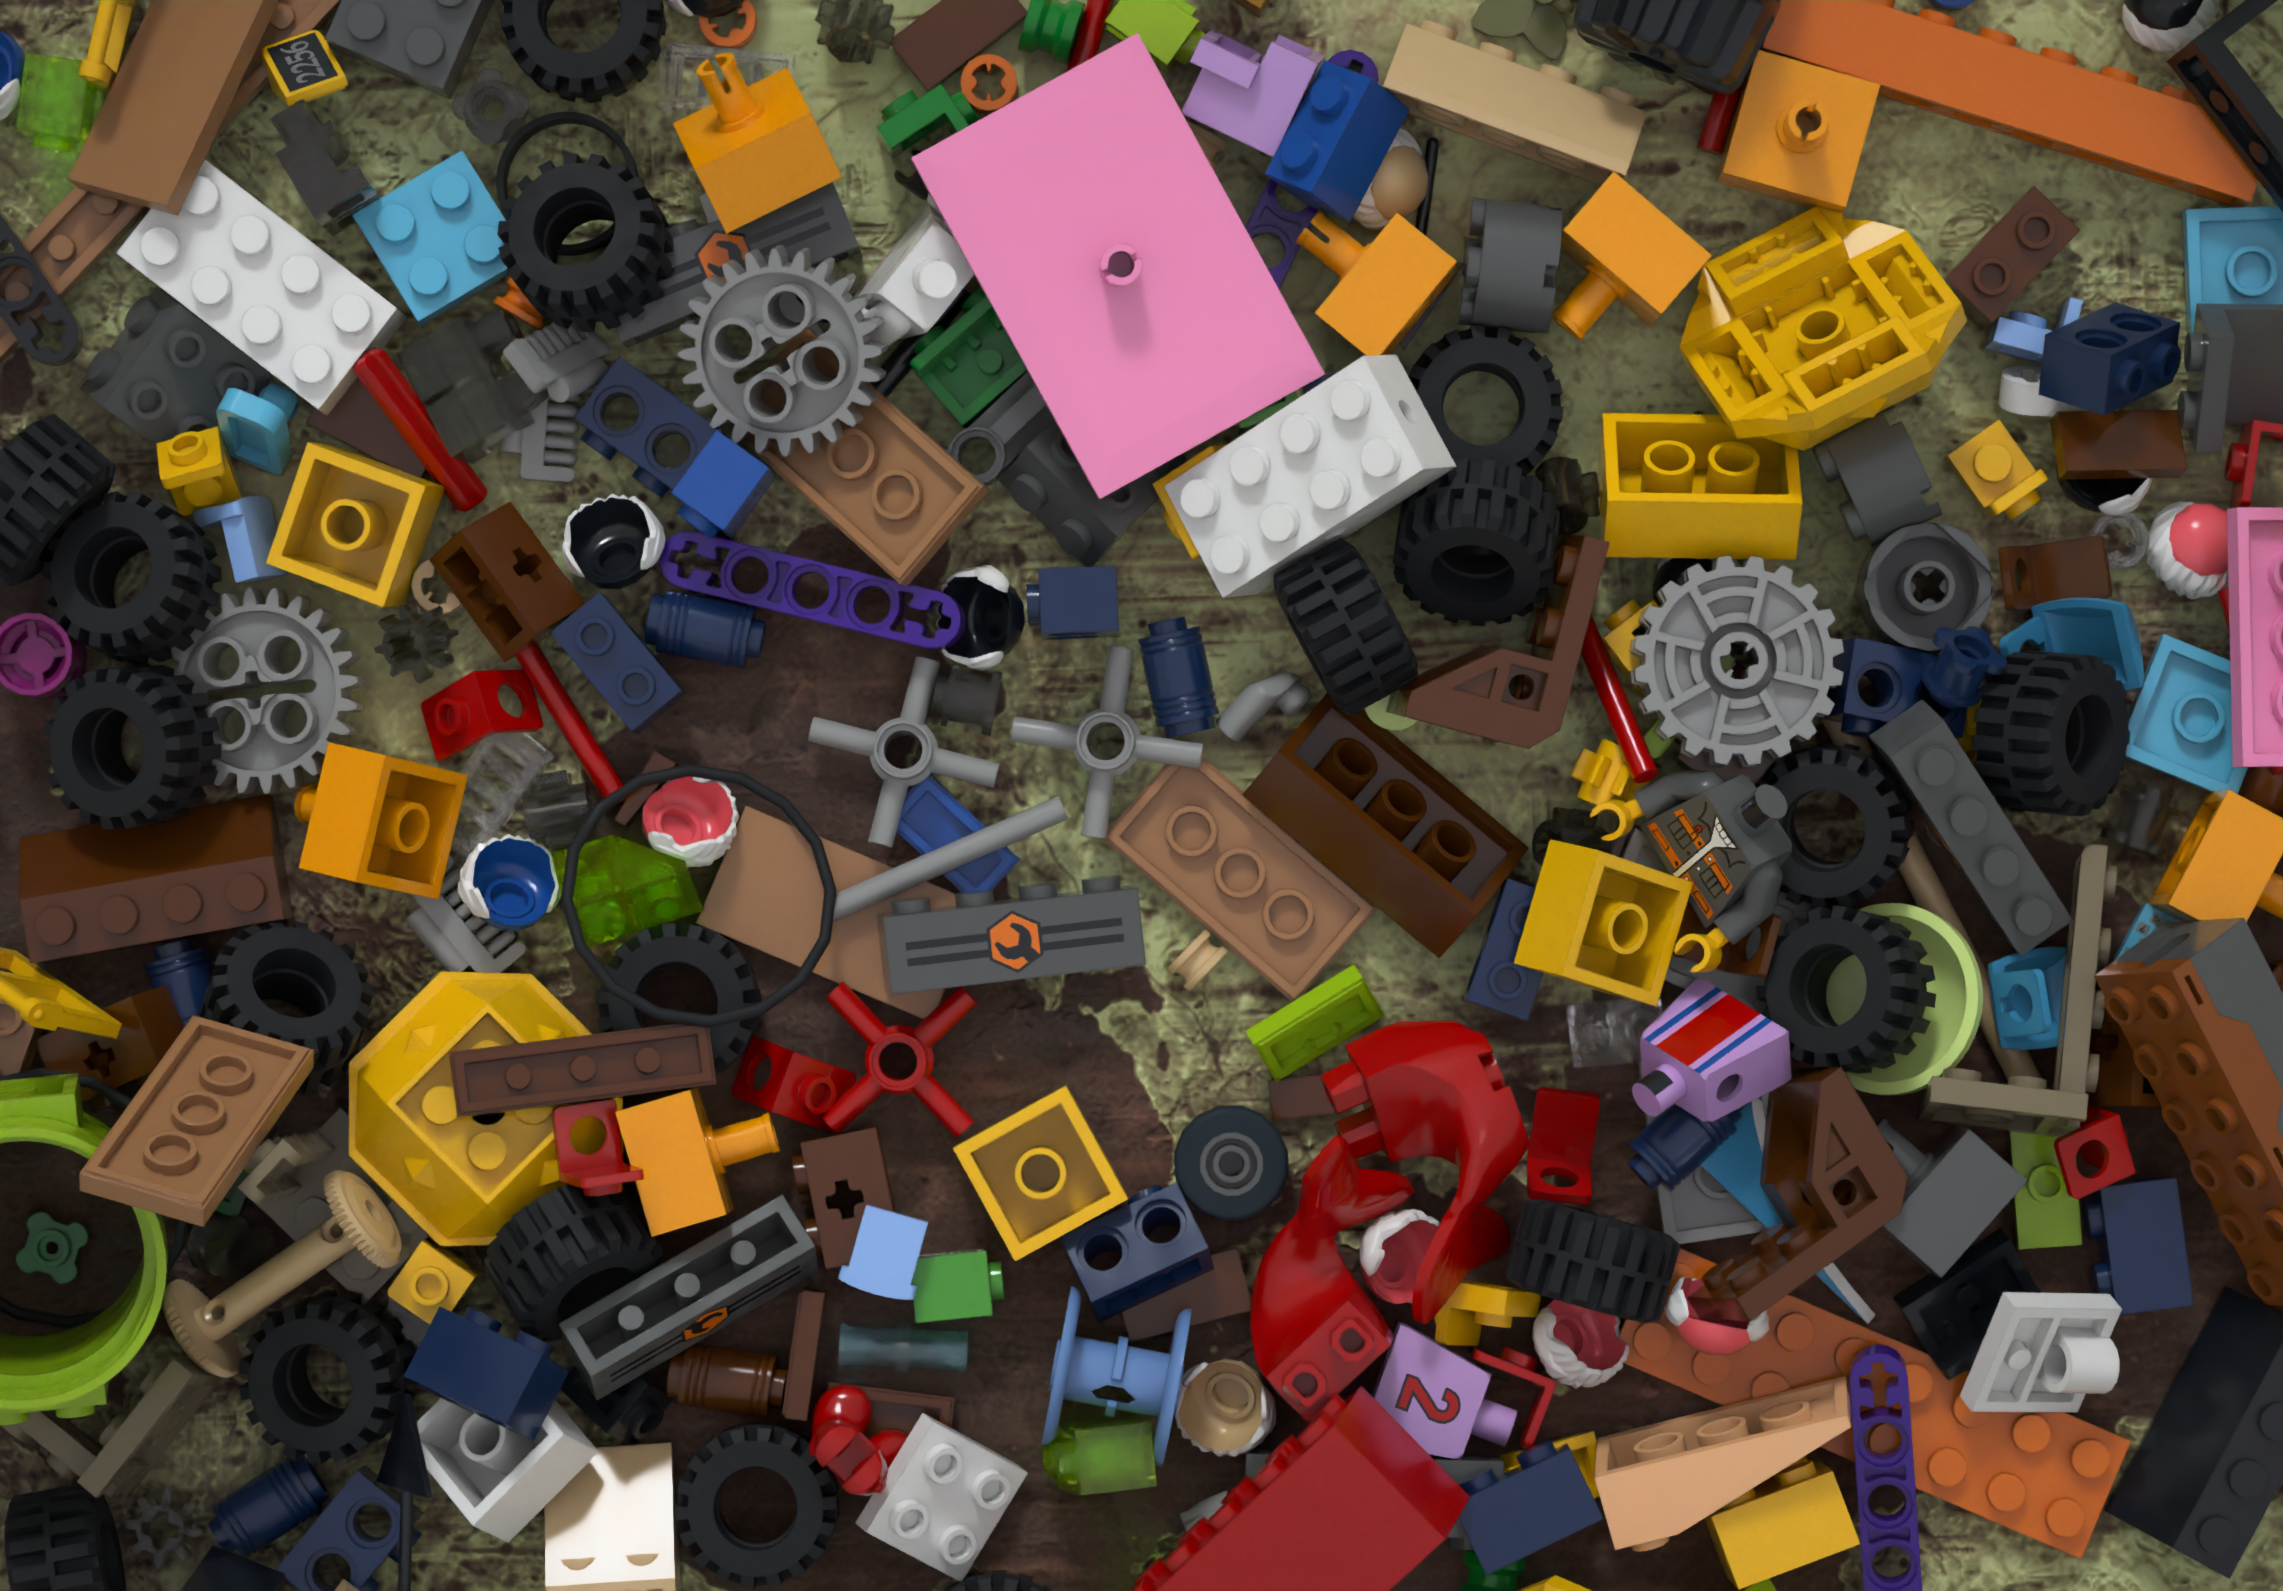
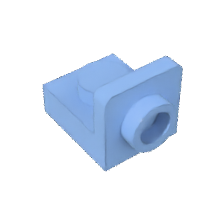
(2024, 333)

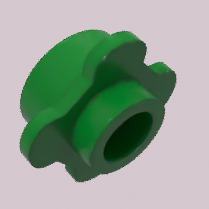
(69, 1239)

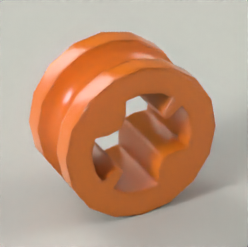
(737, 38)
(970, 85)
(519, 306)

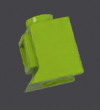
(1164, 26)

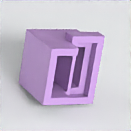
(1249, 91)

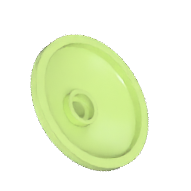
(1956, 1005)

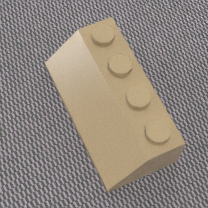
(1514, 106)

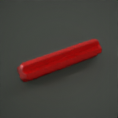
(415, 426)

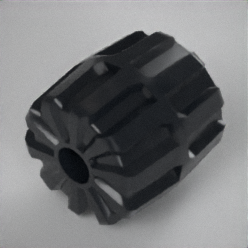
(1683, 40)

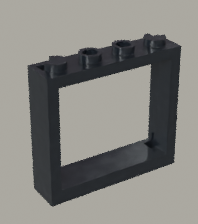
(2234, 98)

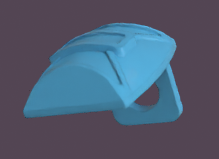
(2084, 628)
(2027, 998)

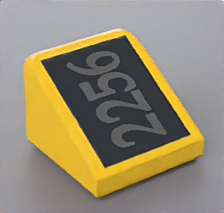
(302, 68)

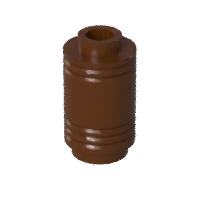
(727, 1380)

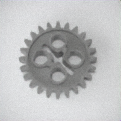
(752, 302)
(258, 635)

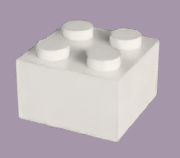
(497, 1474)

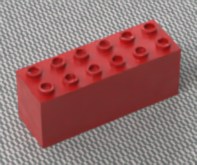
(1327, 1512)

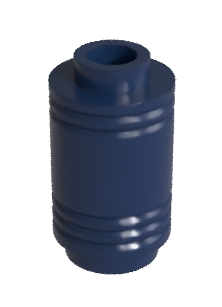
(704, 629)
(1178, 677)
(184, 972)
(1677, 1146)
(268, 1506)

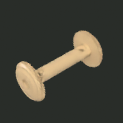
(208, 1334)

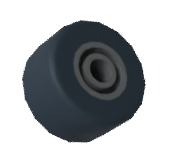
(1229, 1143)

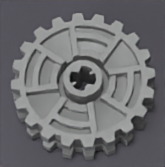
(1775, 694)

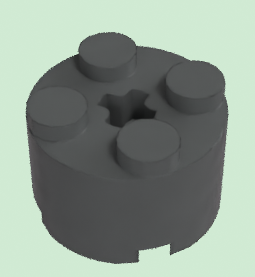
(1511, 265)
(1878, 476)
(1921, 550)

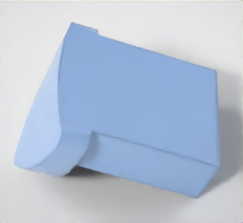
(248, 533)
(885, 1254)

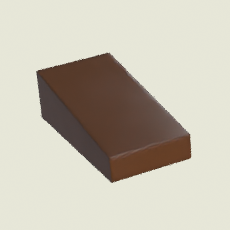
(634, 803)
(1298, 1097)

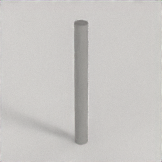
(949, 857)

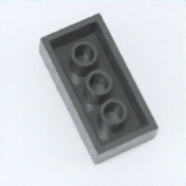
(411, 38)

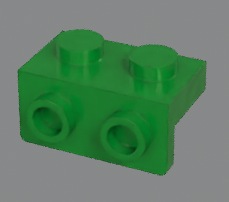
(913, 119)
(969, 361)

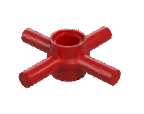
(919, 1039)

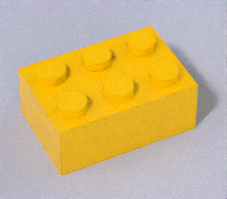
(1695, 489)

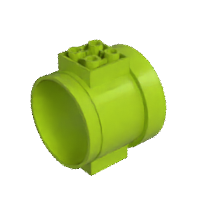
(75, 1366)

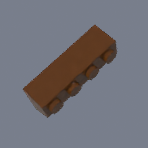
(1386, 823)
(154, 882)

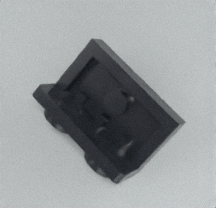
(1956, 1310)

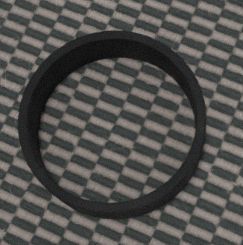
(542, 123)

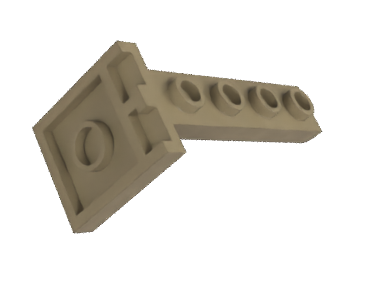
(2025, 1102)
(289, 1187)
(130, 1441)

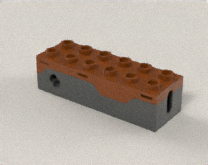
(2211, 1045)

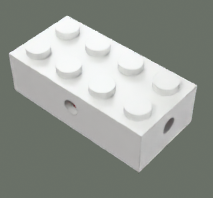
(263, 287)
(1310, 474)

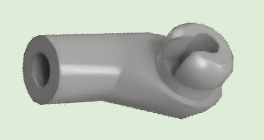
(1260, 697)

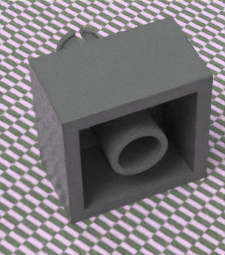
(1947, 1195)

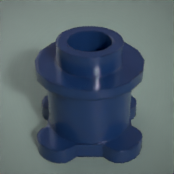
(1961, 666)

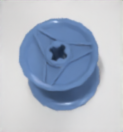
(1145, 1374)

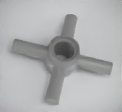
(909, 724)
(1135, 748)

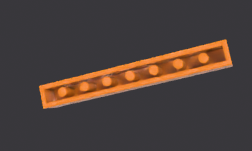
(2018, 92)

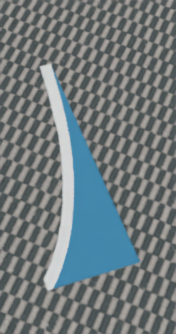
(1738, 1170)

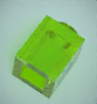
(55, 103)

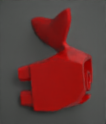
(1441, 1096)
(1307, 1310)

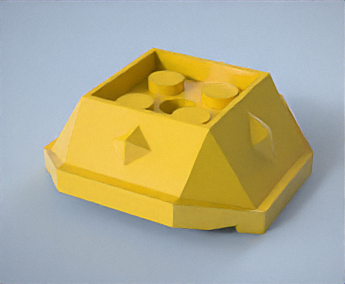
(1817, 327)
(403, 1122)

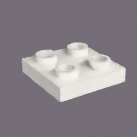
(2044, 1353)
(942, 1497)

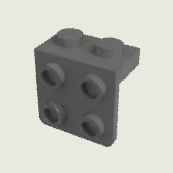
(169, 370)
(2232, 371)
(1057, 493)

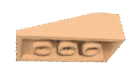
(1687, 1467)

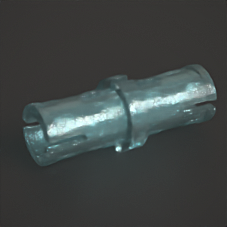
(903, 1348)

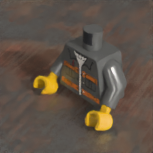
(1720, 840)

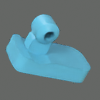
(257, 427)

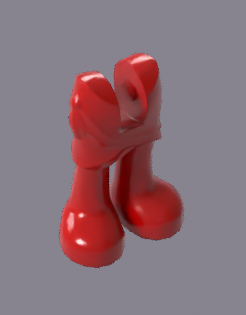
(840, 1444)

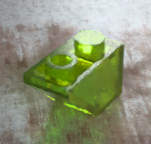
(627, 888)
(1101, 1456)

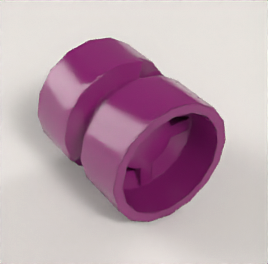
(39, 656)

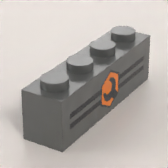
(808, 222)
(1971, 827)
(1010, 937)
(689, 1297)

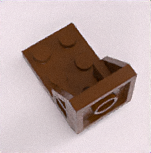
(1473, 688)
(1834, 1152)

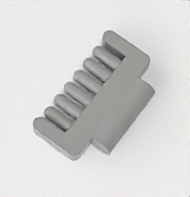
(559, 360)
(533, 441)
(453, 940)

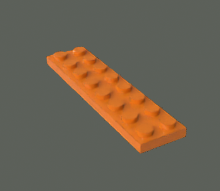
(2015, 1468)

